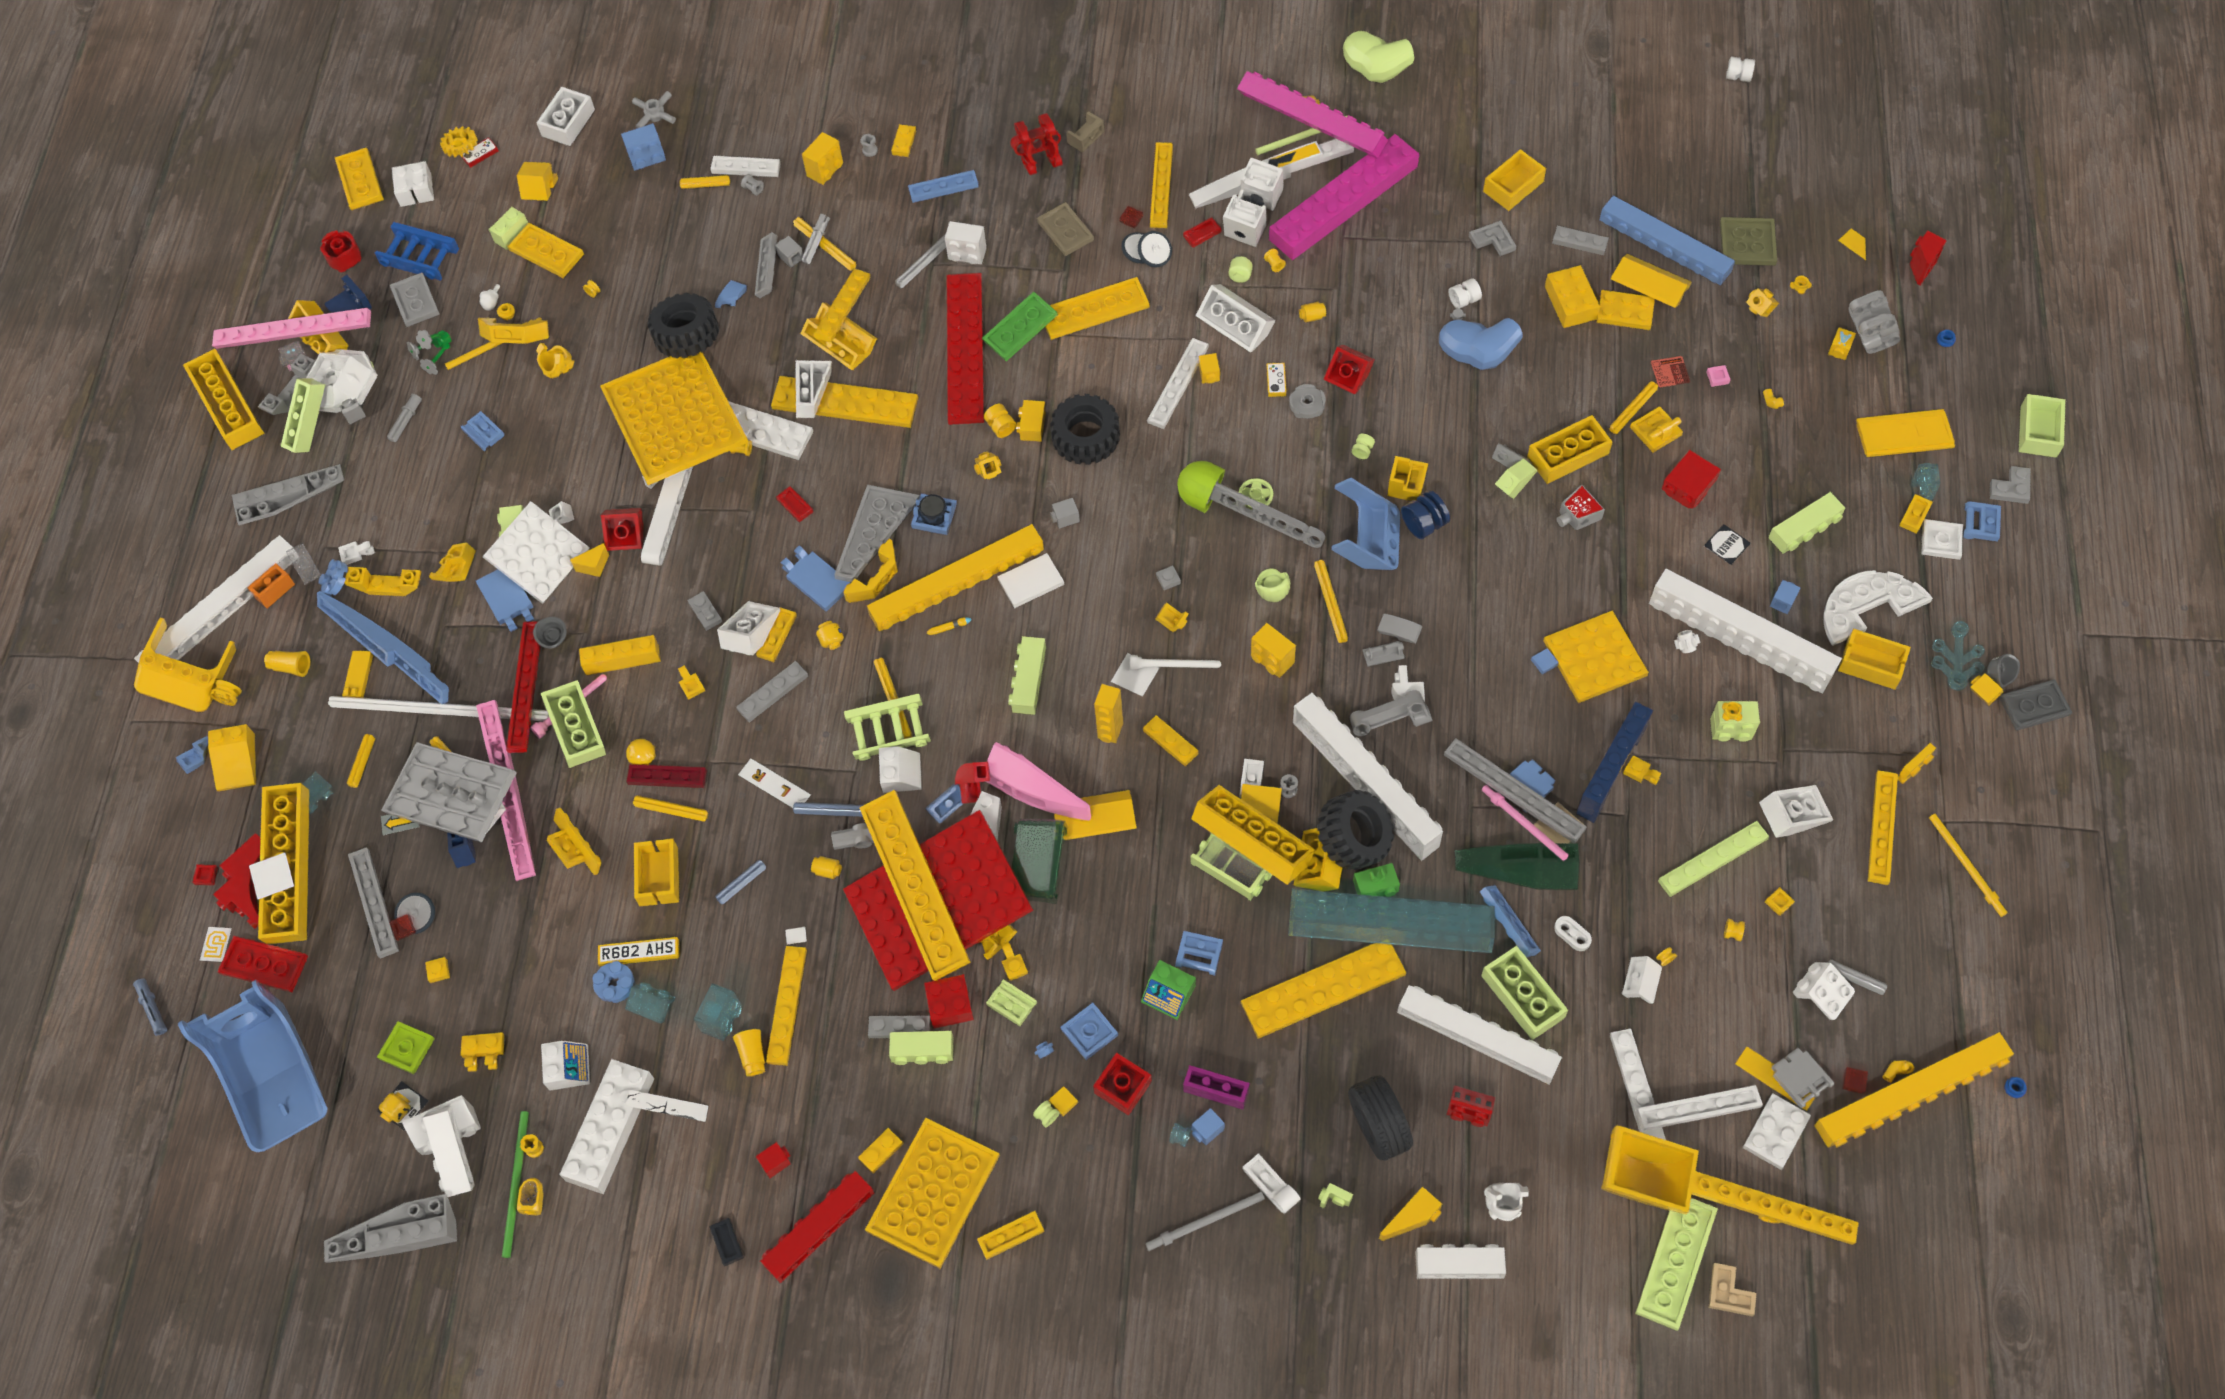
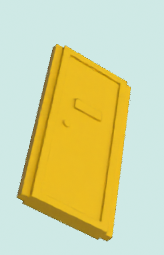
(1905, 433)

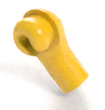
(1771, 401)
(1898, 1067)

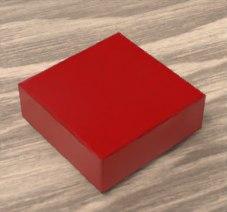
(205, 875)

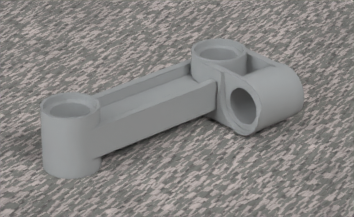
(1411, 704)

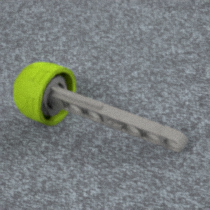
(1201, 484)

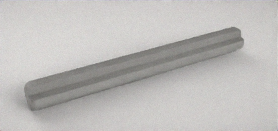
(921, 263)

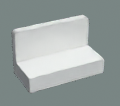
(1642, 979)

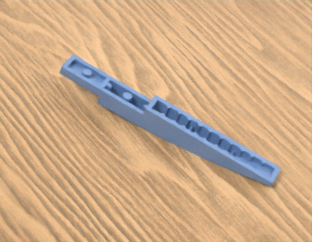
(384, 645)

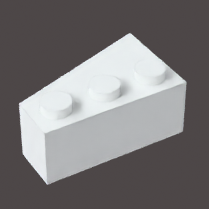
(810, 386)
(991, 809)

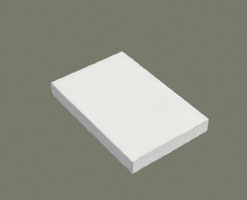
(1030, 580)

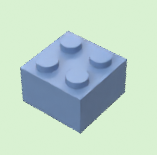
(643, 147)

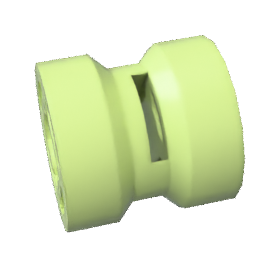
(1362, 448)

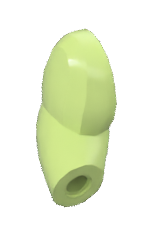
(1376, 58)

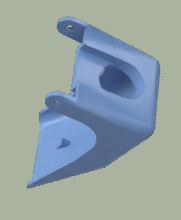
(260, 1067)

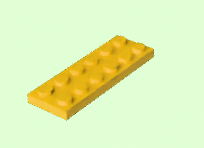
(1097, 307)

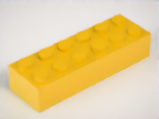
(223, 399)
(1253, 834)

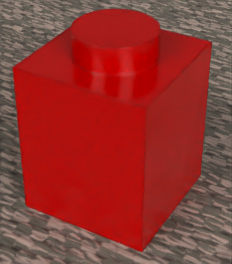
(774, 1159)

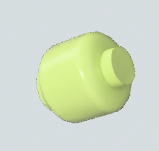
(1240, 269)

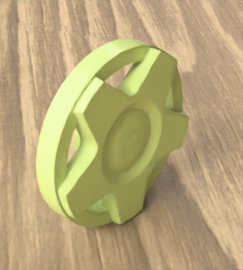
(1256, 491)

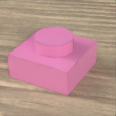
(1718, 376)

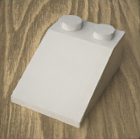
(747, 628)
(1795, 810)

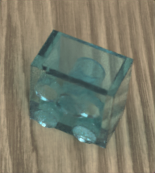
(718, 1012)

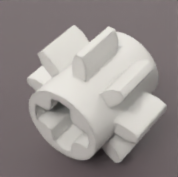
(1687, 641)

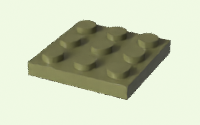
(1749, 240)

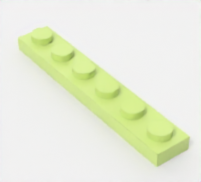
(1713, 858)

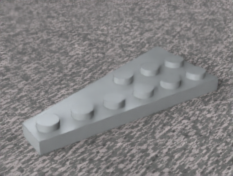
(874, 523)

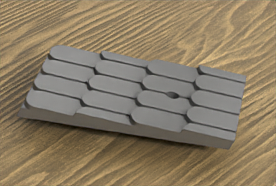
(449, 791)

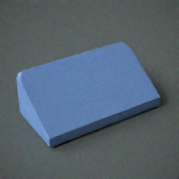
(945, 804)

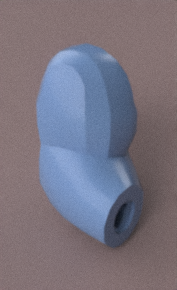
(1480, 345)

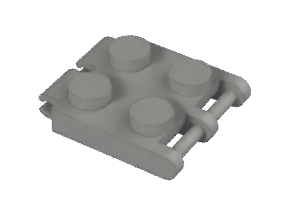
(1801, 1076)

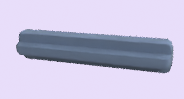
(740, 882)

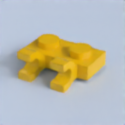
(482, 1045)

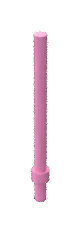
(1499, 800)

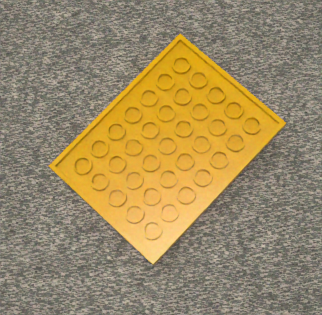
(673, 415)

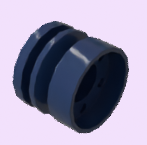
(1425, 514)

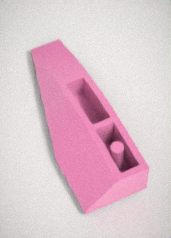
(1031, 785)

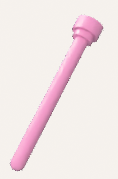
(540, 728)

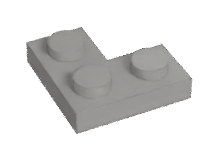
(1493, 234)
(2015, 489)

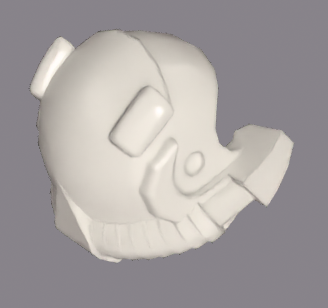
(1505, 1200)

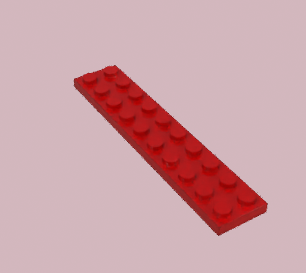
(965, 349)

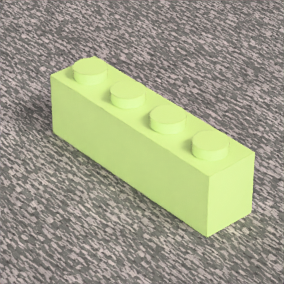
(303, 415)
(1806, 523)
(1028, 675)

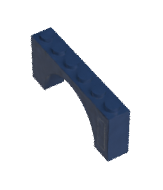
(1612, 763)

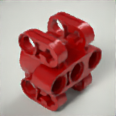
(1047, 137)

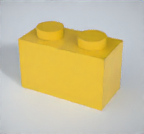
(1032, 420)

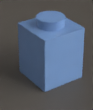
(1785, 596)
(1207, 1127)

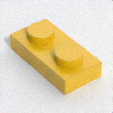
(903, 140)
(1915, 513)
(880, 1150)

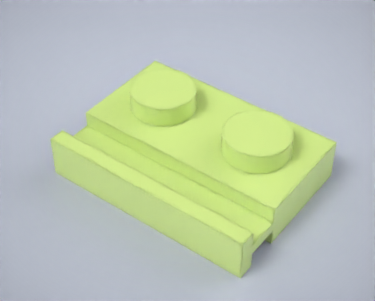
(1011, 1002)

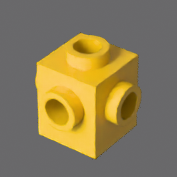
(1762, 302)
(993, 465)

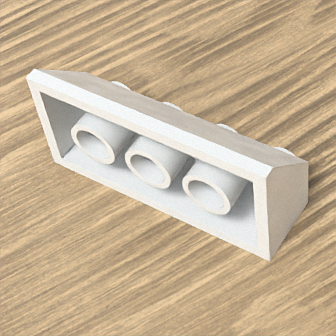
(1235, 317)

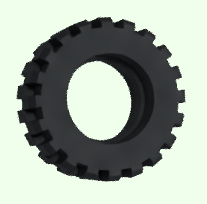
(687, 340)
(1079, 410)
(1337, 834)

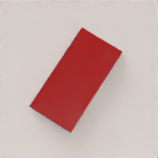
(262, 962)

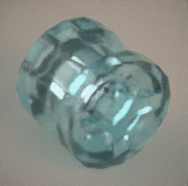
(1180, 1135)

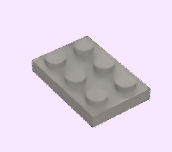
(414, 299)

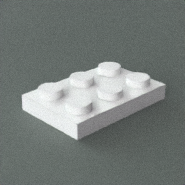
(1776, 1131)

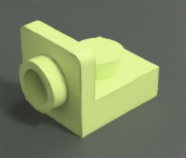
(1338, 1196)

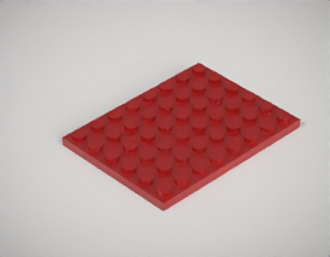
(972, 881)

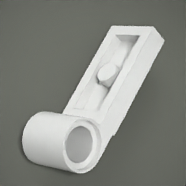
(1280, 1194)

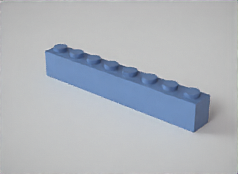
(1667, 240)

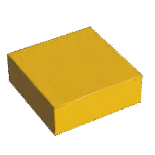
(1779, 901)
(1063, 1101)

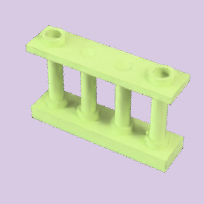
(892, 708)

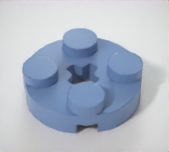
(333, 579)
(613, 971)

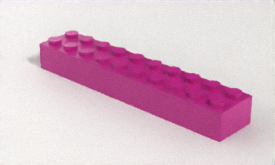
(1343, 198)

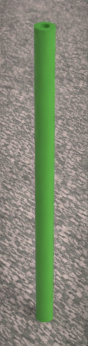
(515, 1184)

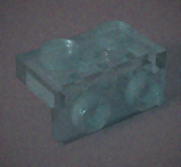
(318, 790)
(649, 1002)

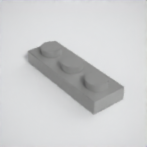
(1580, 240)
(882, 1025)

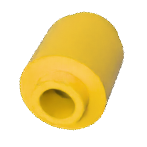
(1312, 311)
(826, 867)

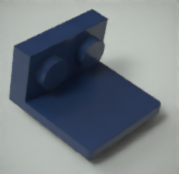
(350, 299)

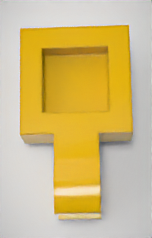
(690, 684)
(1639, 770)
(1013, 965)

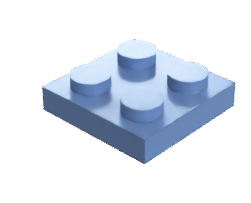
(1089, 1031)

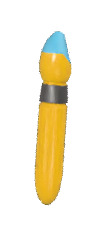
(948, 626)

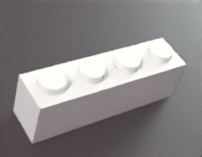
(447, 1151)
(1460, 1262)

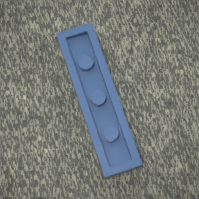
(943, 186)
(1510, 921)

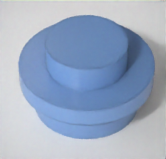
(1044, 1049)

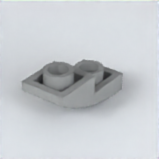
(1400, 628)

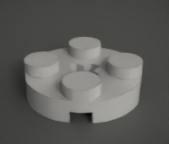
(1304, 410)

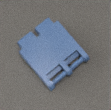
(1529, 775)

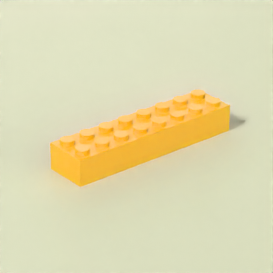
(285, 831)

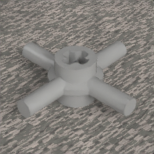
(654, 110)

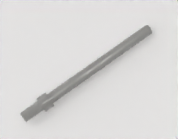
(1167, 1237)

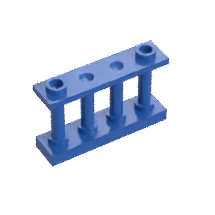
(417, 236)

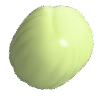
(1273, 585)

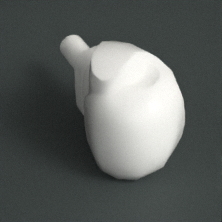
(489, 298)

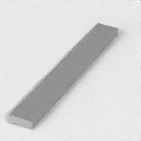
(1515, 791)

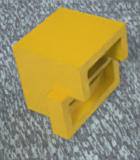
(536, 180)
(1407, 478)

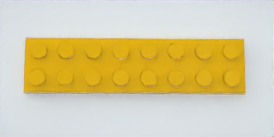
(853, 403)
(1322, 988)

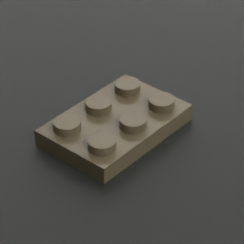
(1065, 229)

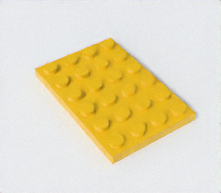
(932, 1193)

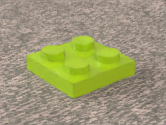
(405, 1047)

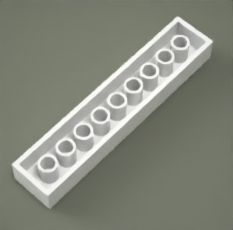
(1744, 631)
(1366, 774)

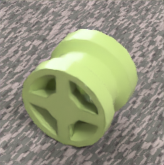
(1046, 1113)

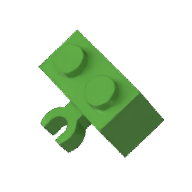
(1377, 881)

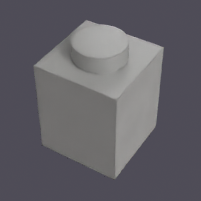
(789, 251)
(1065, 513)

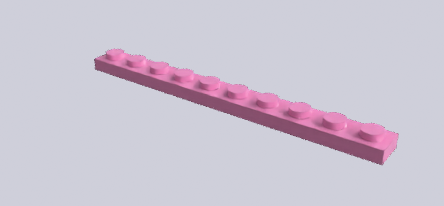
(292, 328)

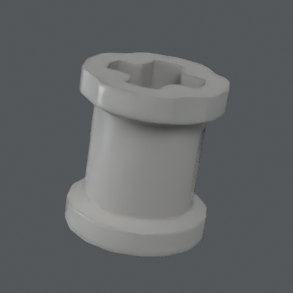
(868, 143)
(752, 184)
(1285, 781)

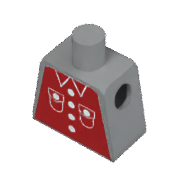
(1580, 509)

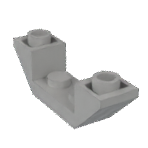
(281, 404)
(352, 410)

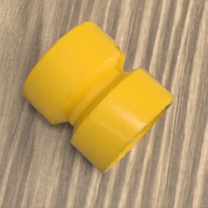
(999, 420)

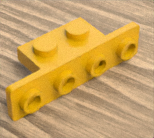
(570, 844)

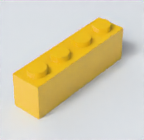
(619, 655)
(1108, 713)

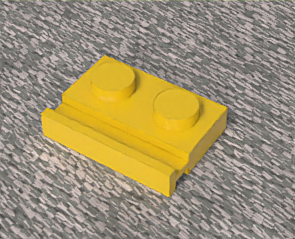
(1916, 763)

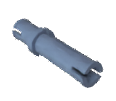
(150, 1006)

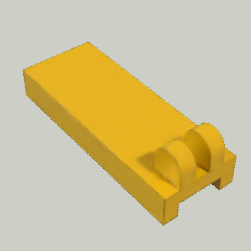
(357, 674)

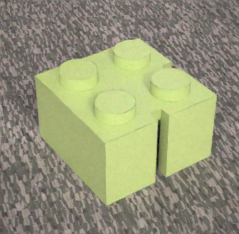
(1739, 730)

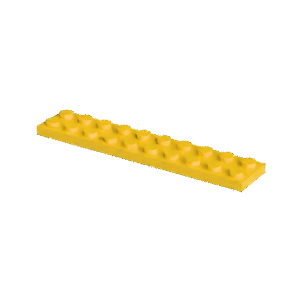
(914, 885)

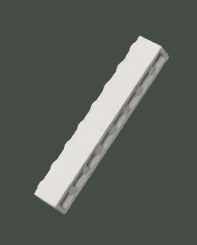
(1479, 1034)

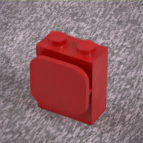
(1690, 480)

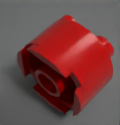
(340, 250)

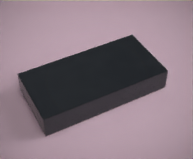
(726, 1242)

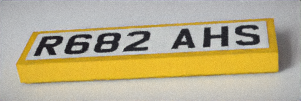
(639, 951)

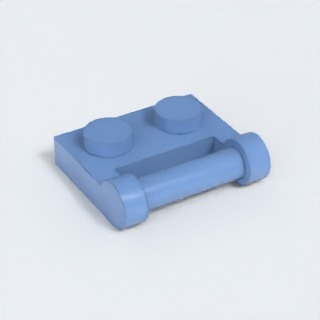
(1988, 521)
(1199, 946)

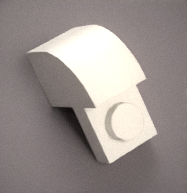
(1402, 685)

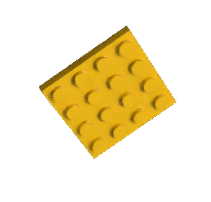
(1595, 656)

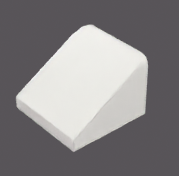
(561, 513)

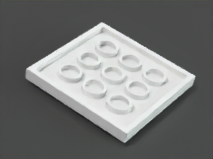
(535, 552)

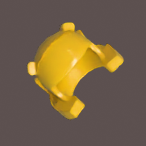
(554, 361)

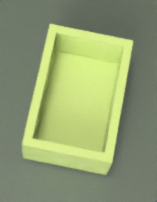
(2042, 425)

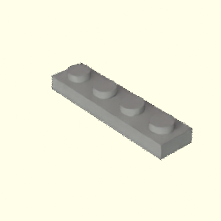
(766, 265)
(772, 691)

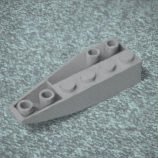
(279, 496)
(398, 1230)

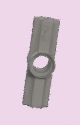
(857, 836)

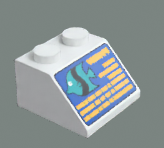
(565, 1064)

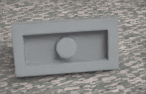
(704, 611)

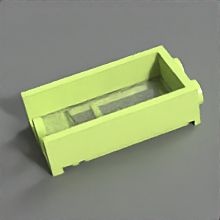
(1230, 867)

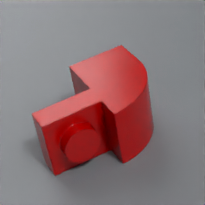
(969, 778)

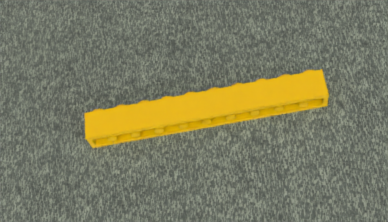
(955, 577)
(1914, 1089)

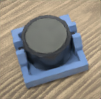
(933, 513)

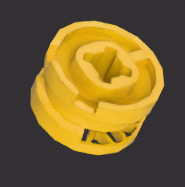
(225, 692)

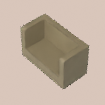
(1087, 133)

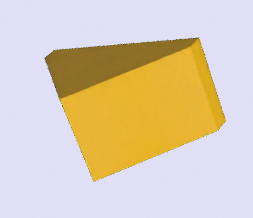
(591, 561)

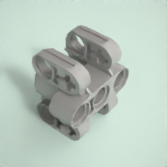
(1874, 322)

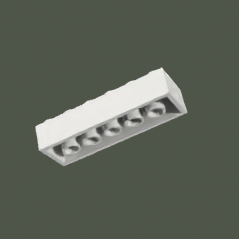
(605, 1128)

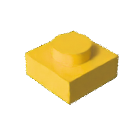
(437, 970)

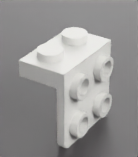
(1825, 988)

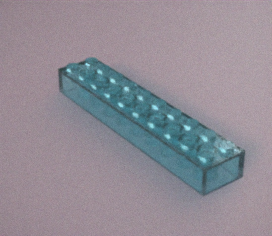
(1392, 920)

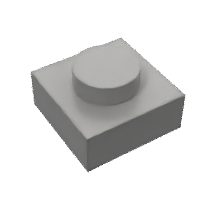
(1168, 578)

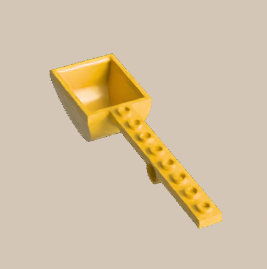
(1666, 1177)

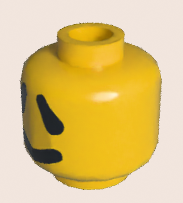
(394, 1107)

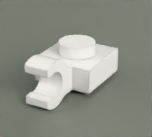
(352, 552)

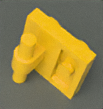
(1657, 429)

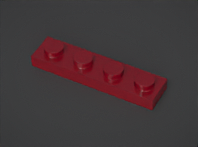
(666, 776)

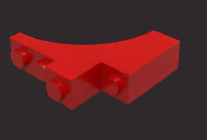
(239, 891)

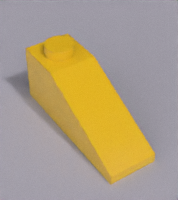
(1415, 1214)

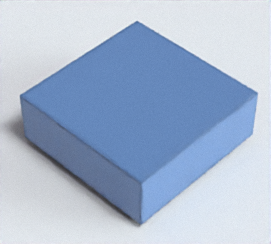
(1544, 661)

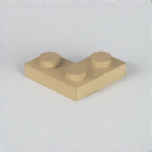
(1723, 1294)

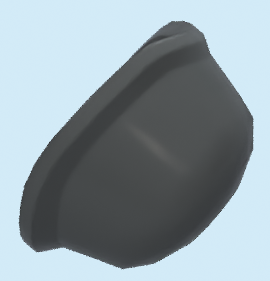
(550, 632)
(2003, 669)

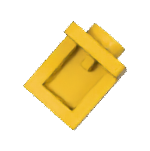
(1171, 618)

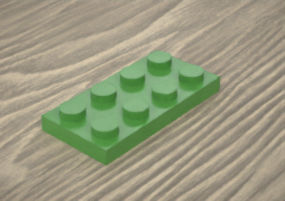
(1019, 326)

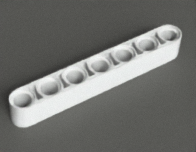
(665, 518)

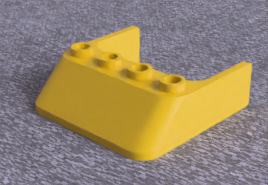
(176, 680)

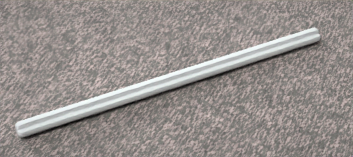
(422, 707)

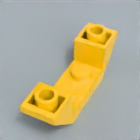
(513, 333)
(362, 580)
(858, 591)

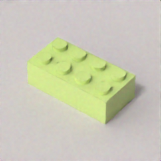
(573, 724)
(1524, 992)

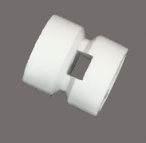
(1740, 69)
(1466, 293)

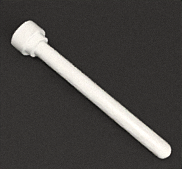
(1137, 662)

